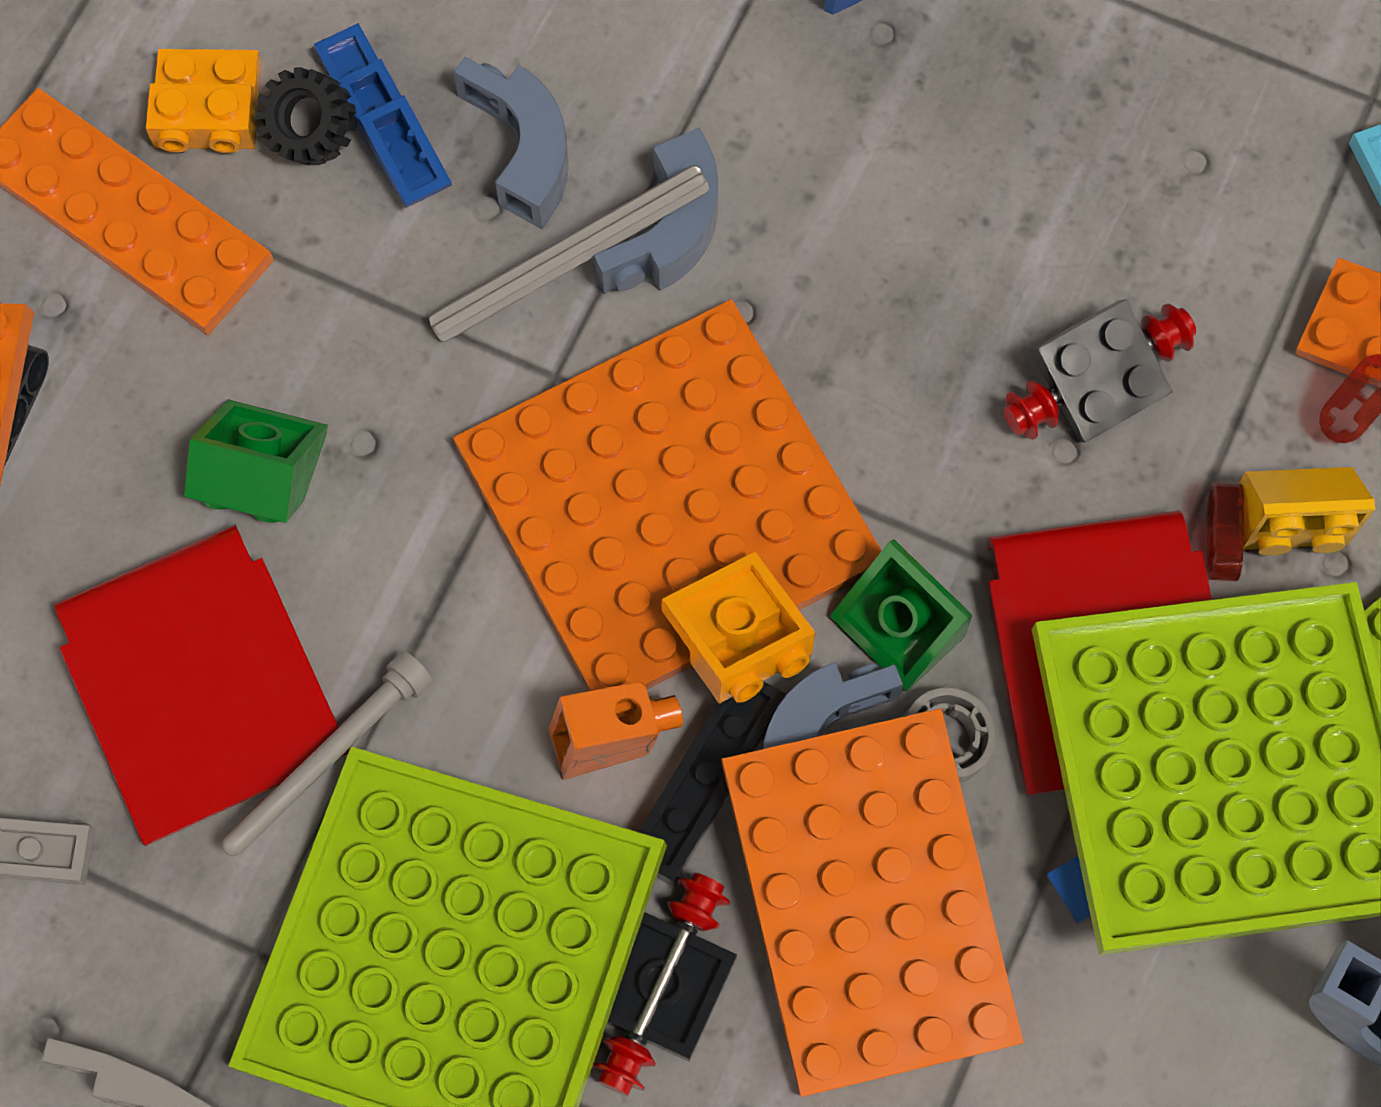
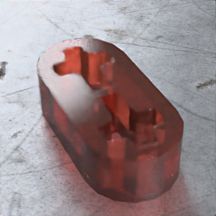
(1345, 395)
(1225, 531)

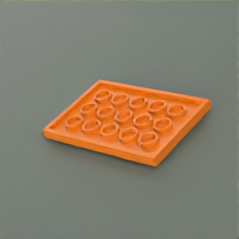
(871, 902)

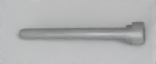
(404, 679)

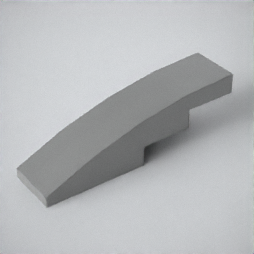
(118, 1080)

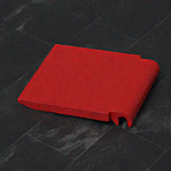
(1070, 575)
(194, 682)

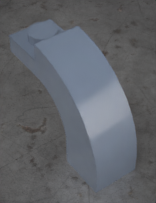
(539, 169)
(680, 237)
(825, 699)
(1350, 999)

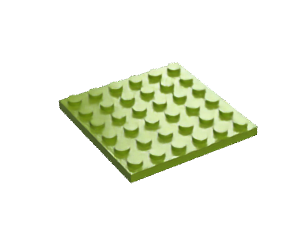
(1220, 764)
(447, 946)

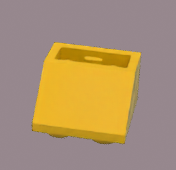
(1303, 509)

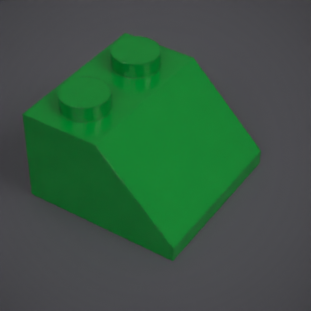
(253, 461)

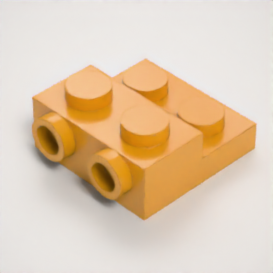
(204, 100)
(740, 629)

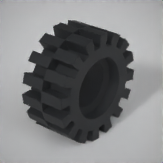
(278, 112)

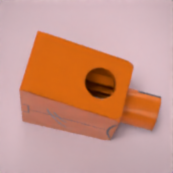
(609, 727)

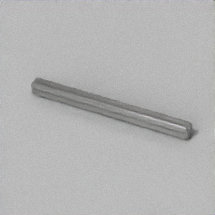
(569, 253)

